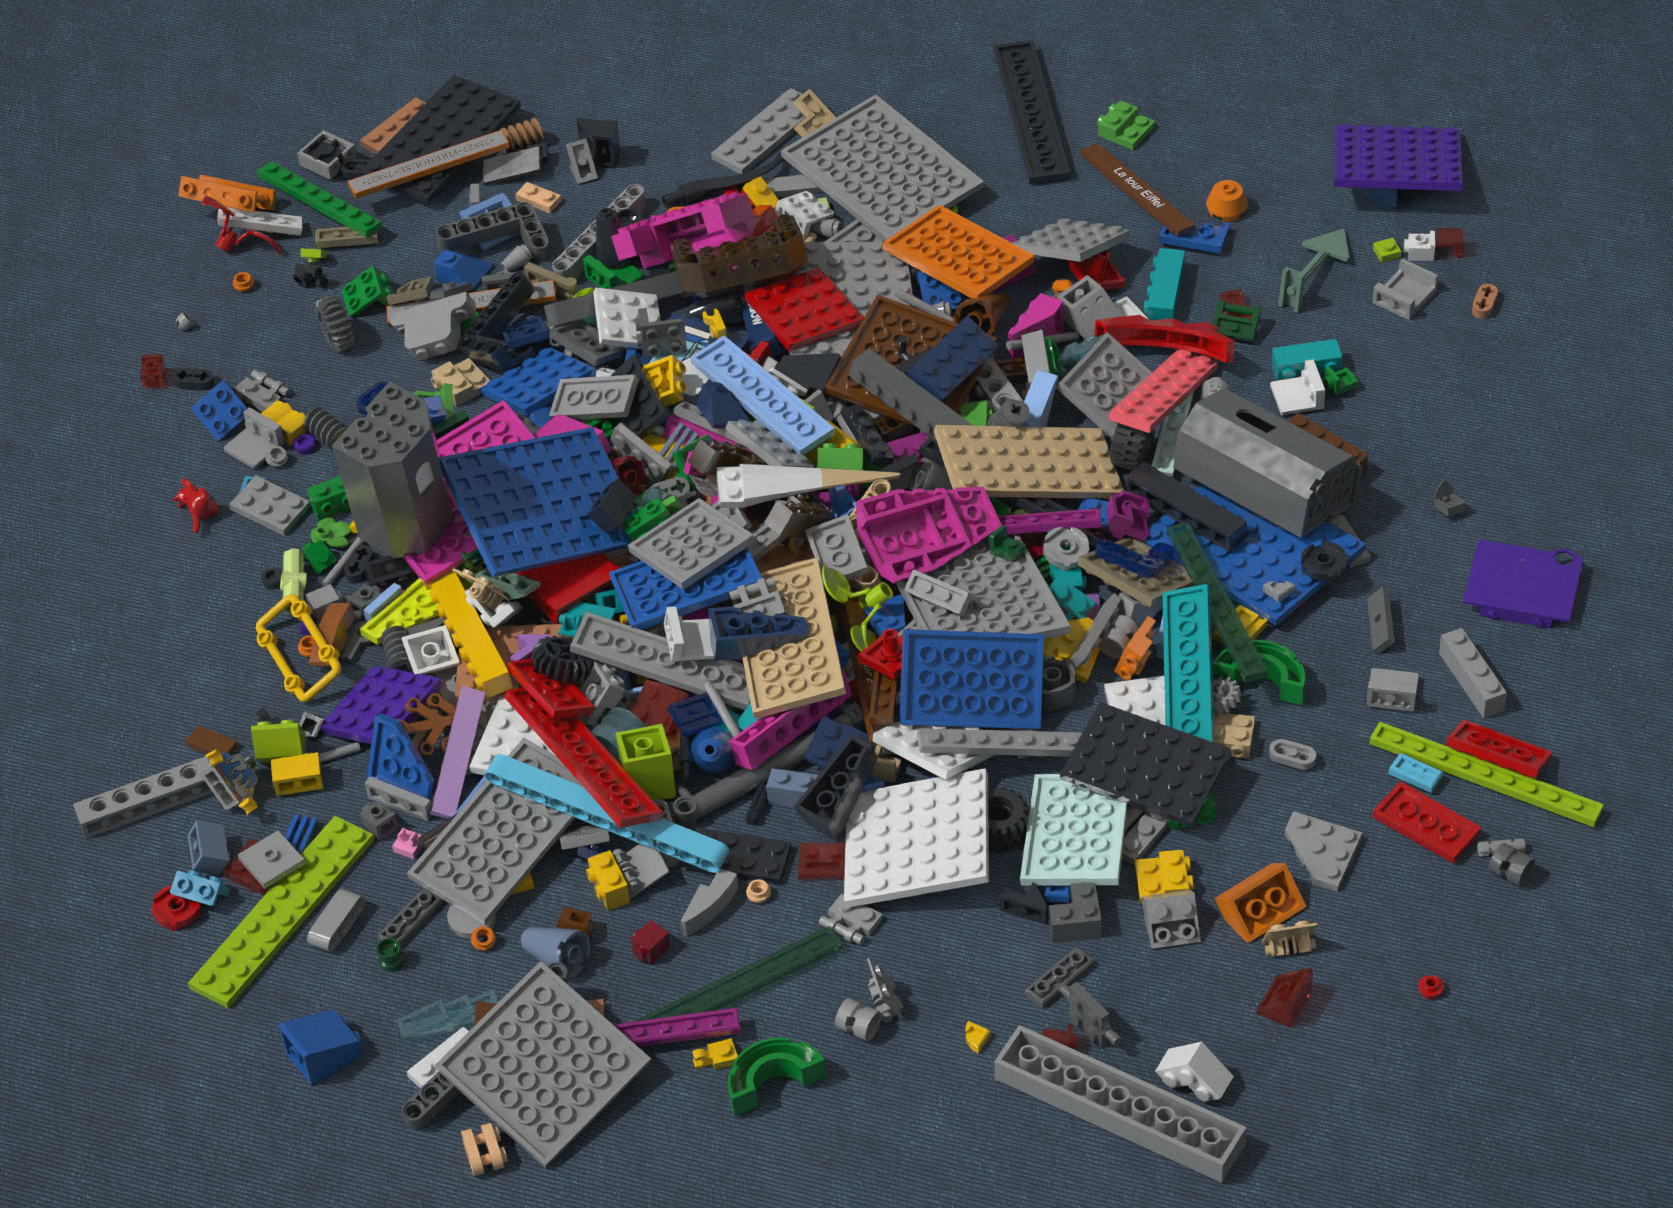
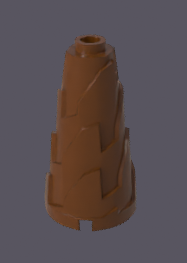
(984, 311)

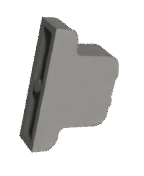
(433, 326)

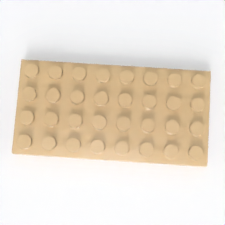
(1029, 461)
(801, 669)

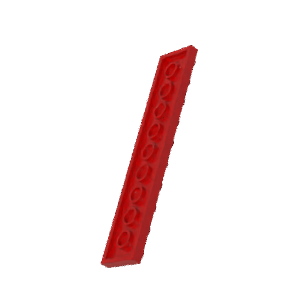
(588, 762)

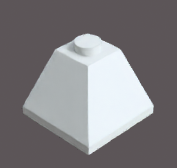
(430, 650)

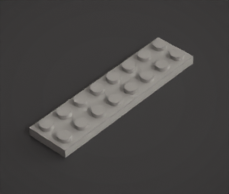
(650, 657)

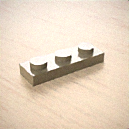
(342, 237)

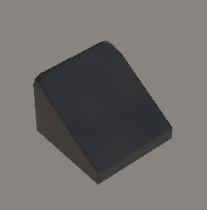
(311, 726)

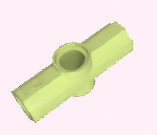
(292, 578)

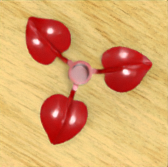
(227, 236)

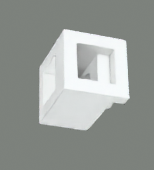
(1420, 247)

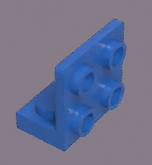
(935, 291)
(220, 410)

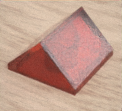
(1286, 996)

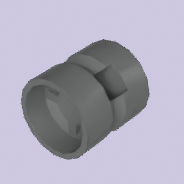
(1513, 865)

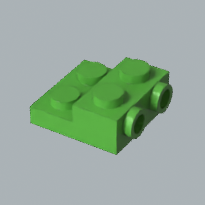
(1124, 125)

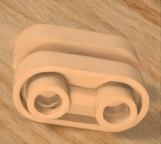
(495, 1156)

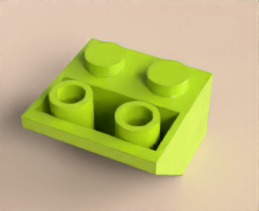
(277, 740)

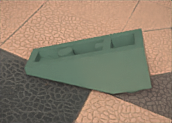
(514, 585)

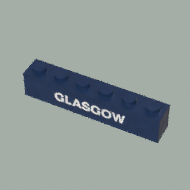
(756, 327)

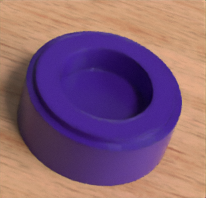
(304, 444)

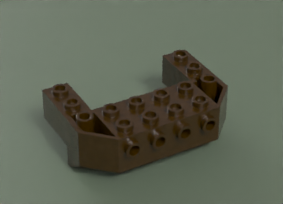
(694, 266)
(785, 515)

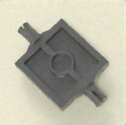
(1089, 1015)

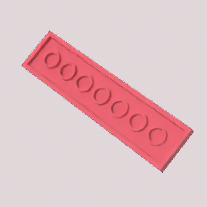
(1163, 390)

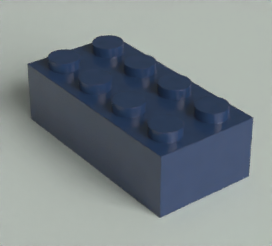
(953, 359)

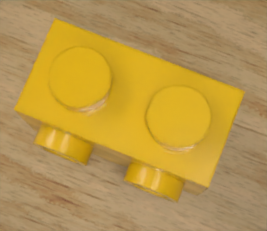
(294, 774)
(608, 880)

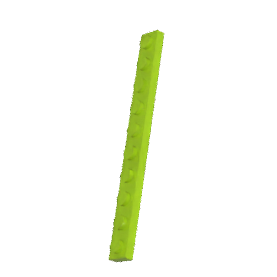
(1487, 774)

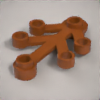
(434, 722)

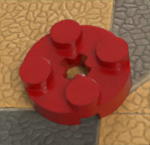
(174, 918)

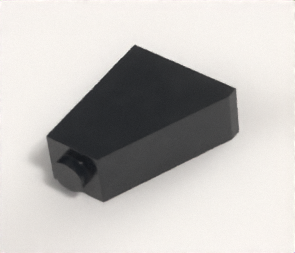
(809, 369)

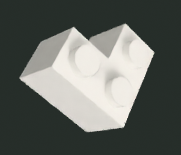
(1197, 1068)

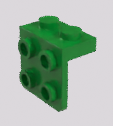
(366, 289)

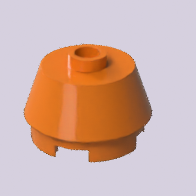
(1227, 201)

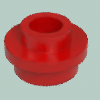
(1430, 992)

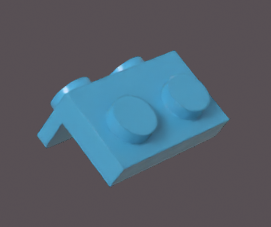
(198, 889)

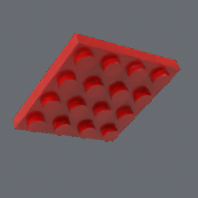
(804, 309)

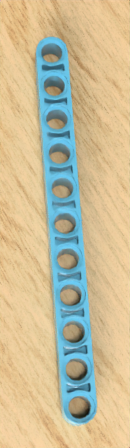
(577, 802)

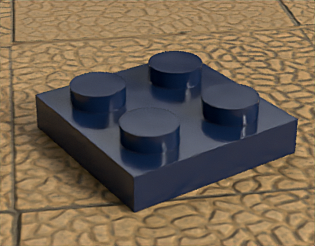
(525, 332)

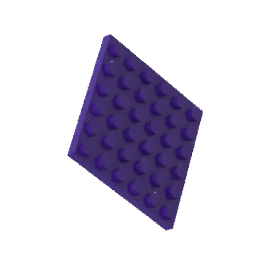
(1398, 157)

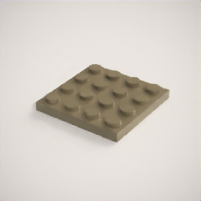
(1146, 590)

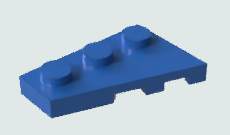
(1204, 238)

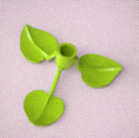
(840, 590)

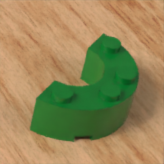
(1280, 665)
(768, 1060)

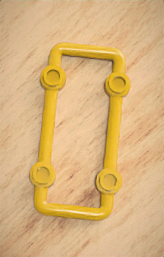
(326, 653)

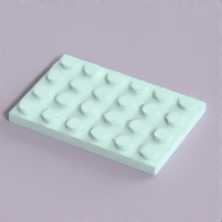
(1072, 835)

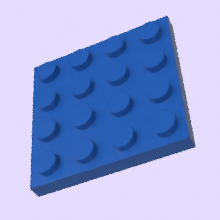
(535, 381)

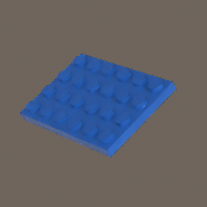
(648, 593)
(971, 679)

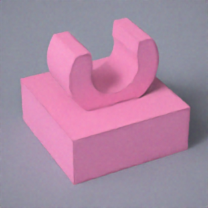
(407, 844)

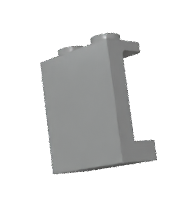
(1406, 290)

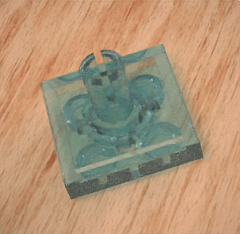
(1076, 352)

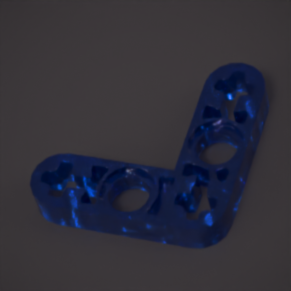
(1145, 565)

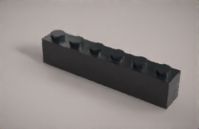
(1186, 505)

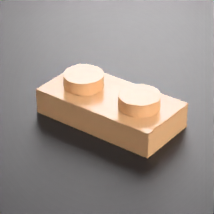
(538, 197)

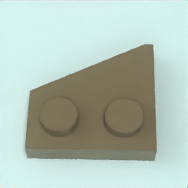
(413, 290)

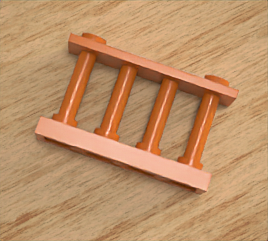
(228, 192)

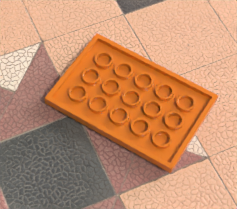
(958, 252)

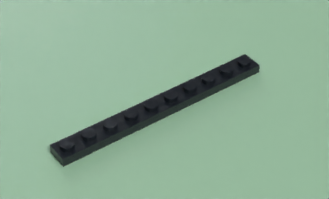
(931, 450)

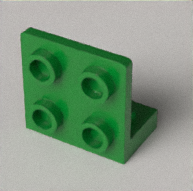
(610, 278)

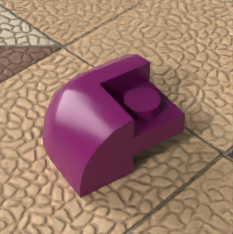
(1128, 515)

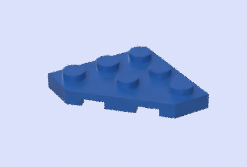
(397, 759)

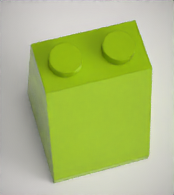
(648, 760)

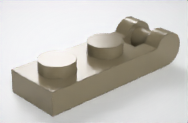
(564, 286)

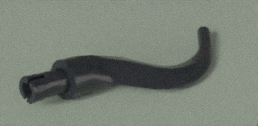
(697, 189)

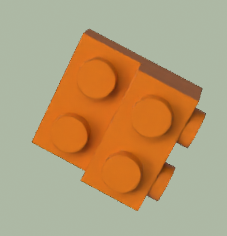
(1136, 651)

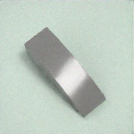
(709, 901)

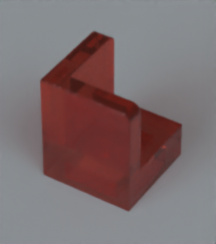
(1450, 237)

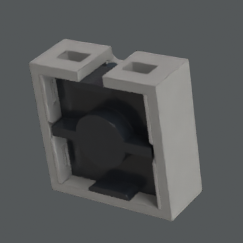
(326, 154)

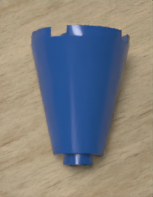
(721, 759)

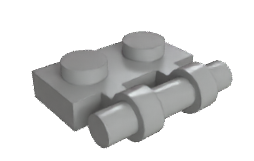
(259, 396)
(768, 603)
(859, 919)

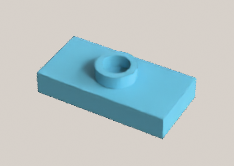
(1415, 772)

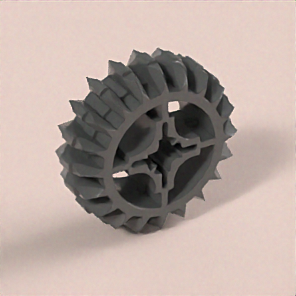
(334, 323)

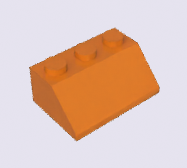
(1261, 901)

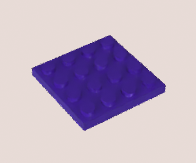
(378, 692)

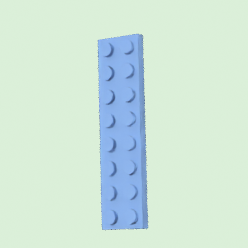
(763, 395)

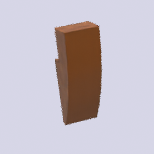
(333, 629)

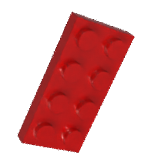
(555, 697)
(1499, 748)
(1426, 822)

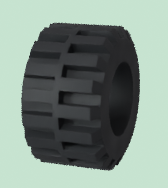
(1130, 446)
(1014, 809)

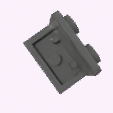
(660, 337)

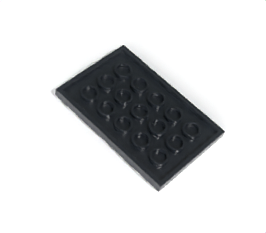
(1146, 764)

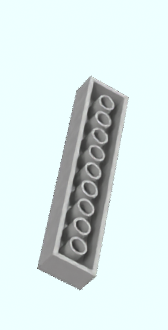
(1120, 1103)

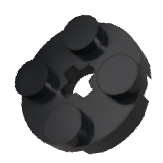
(1322, 571)

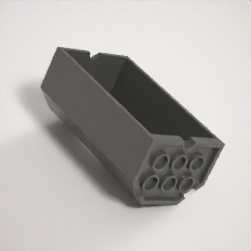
(1266, 463)
(394, 474)

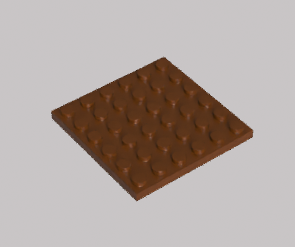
(880, 332)

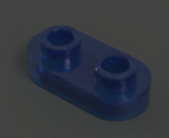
(366, 398)

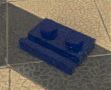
(695, 714)

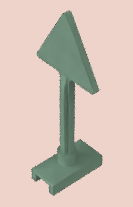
(1292, 281)

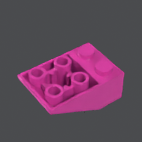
(1043, 314)

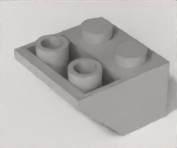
(1171, 918)

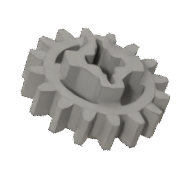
(1225, 695)

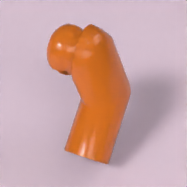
(1061, 285)

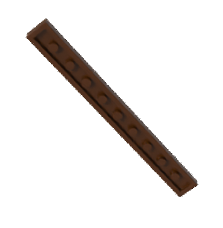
(884, 688)

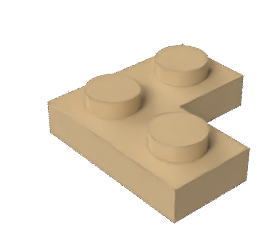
(815, 111)

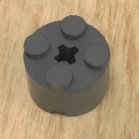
(1057, 684)

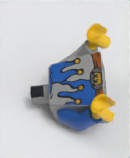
(231, 779)

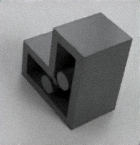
(1078, 919)

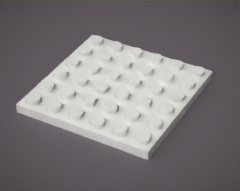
(917, 839)

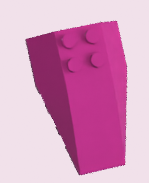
(922, 528)

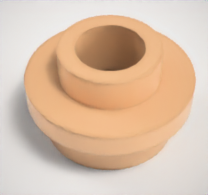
(755, 887)

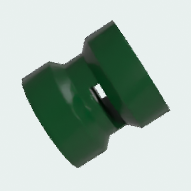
(389, 954)

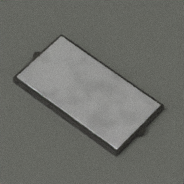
(511, 165)

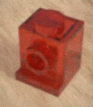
(153, 371)

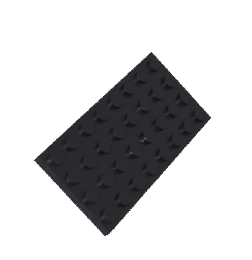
(451, 117)

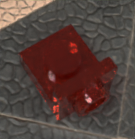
(1066, 1038)

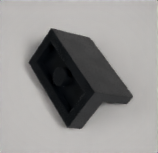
(905, 468)

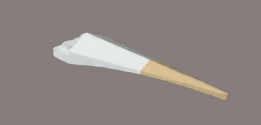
(761, 483)

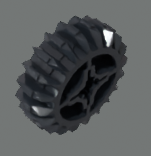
(556, 661)

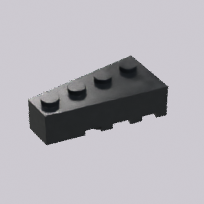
(837, 788)

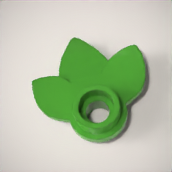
(331, 532)

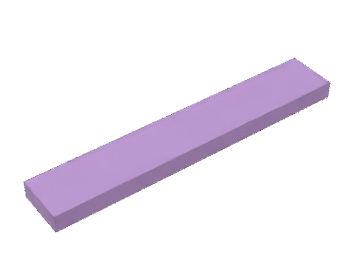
(457, 752)

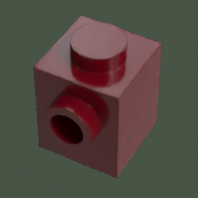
(650, 942)

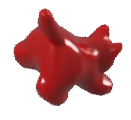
(198, 503)

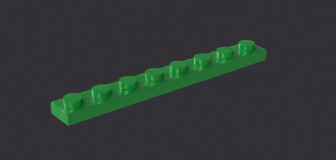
(319, 199)

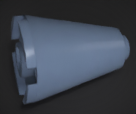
(557, 945)

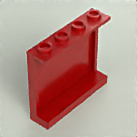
(569, 583)

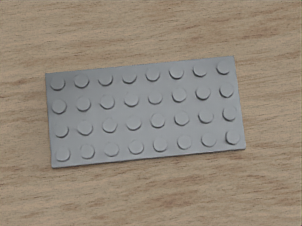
(493, 842)

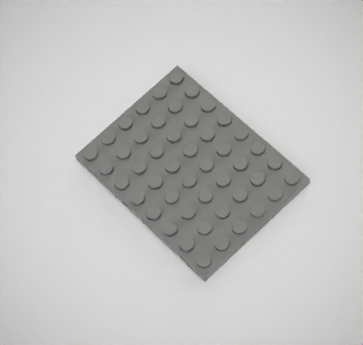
(881, 167)
(860, 274)
(1010, 596)

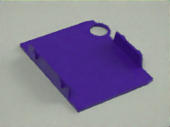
(1522, 584)

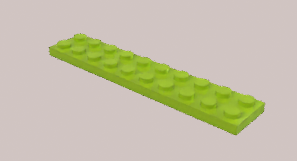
(280, 913)

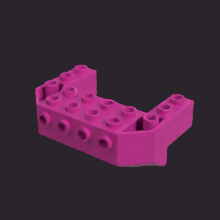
(703, 224)

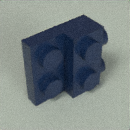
(828, 740)

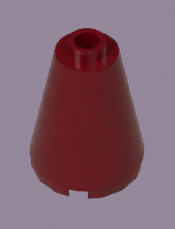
(630, 472)

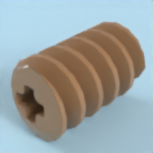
(522, 134)

